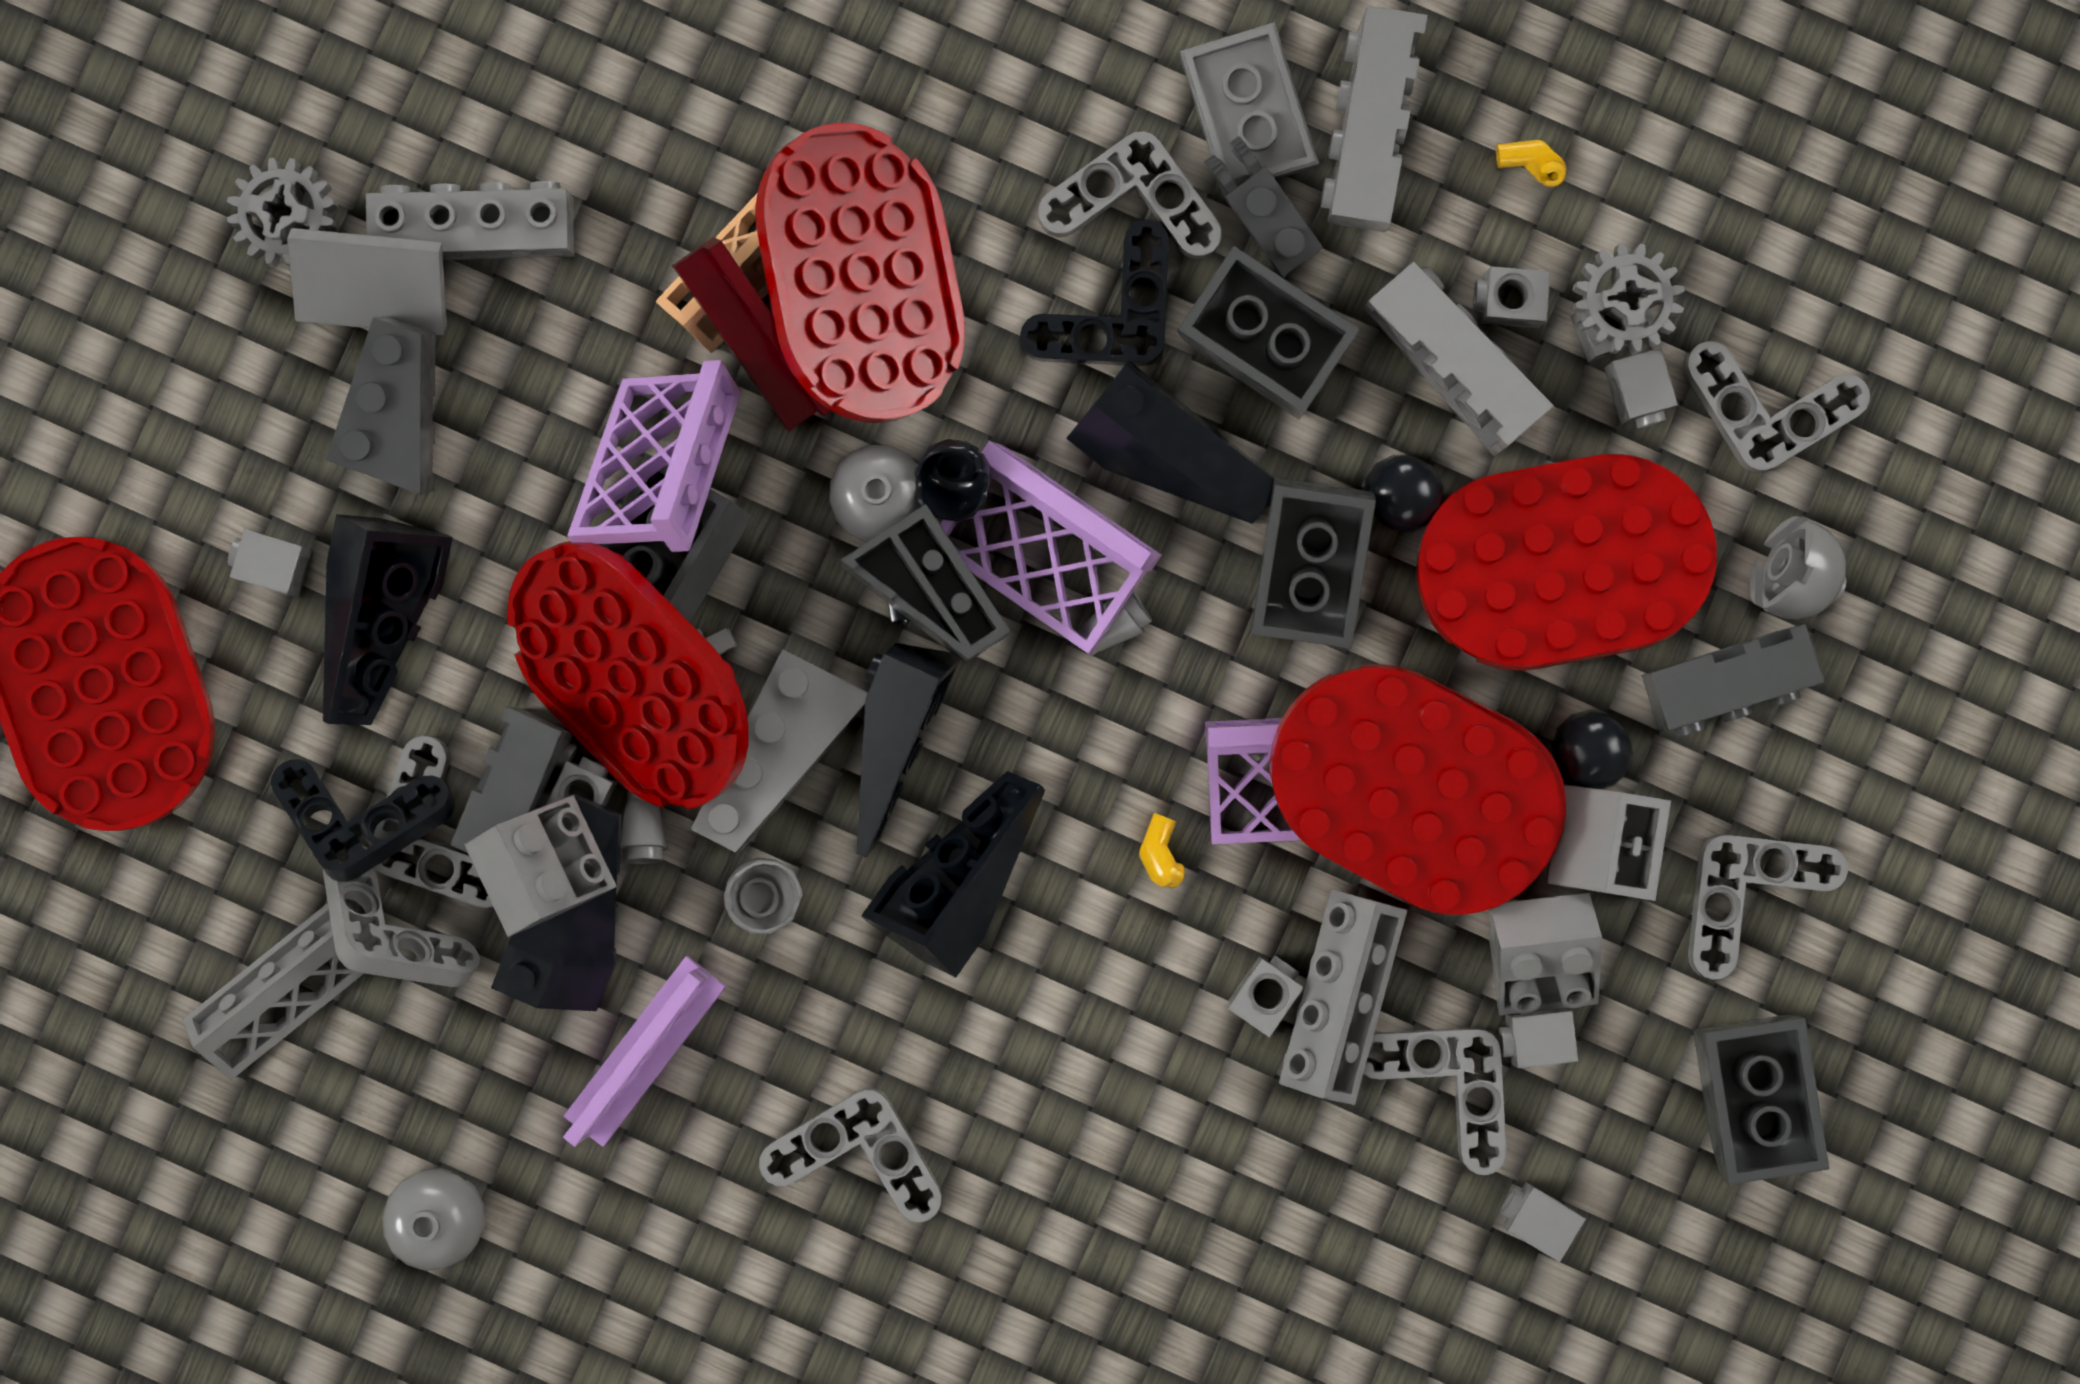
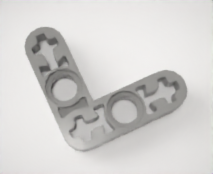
(1128, 178)
(1757, 420)
(386, 828)
(1748, 869)
(441, 957)
(1454, 1063)
(871, 1139)

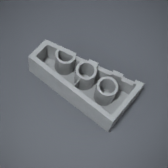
(1373, 118)
(1457, 358)
(789, 731)

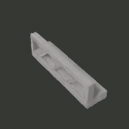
(265, 984)

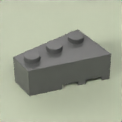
(929, 584)

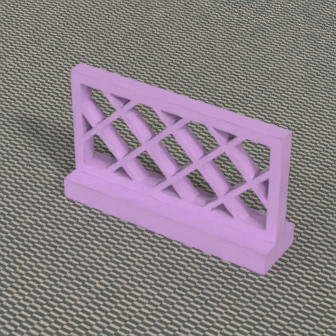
(690, 459)
(1078, 519)
(1241, 738)
(643, 1053)

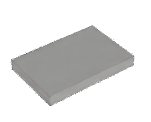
(1249, 92)
(361, 277)

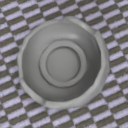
(762, 896)

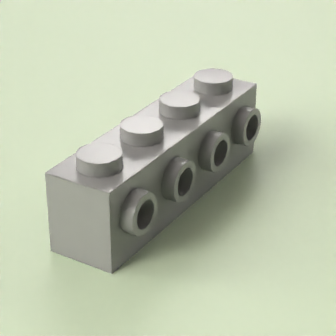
(478, 223)
(1342, 997)

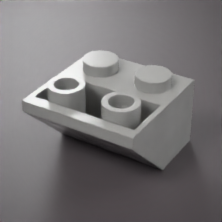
(1611, 843)
(540, 865)
(1545, 954)

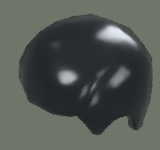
(953, 479)
(1404, 492)
(1592, 750)

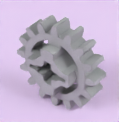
(284, 192)
(1629, 320)

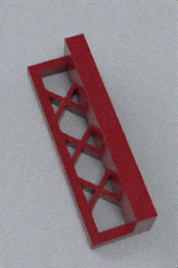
(746, 329)

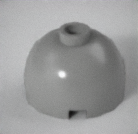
(873, 490)
(1801, 571)
(433, 1219)

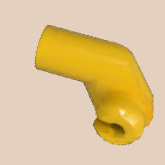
(1536, 158)
(1156, 855)

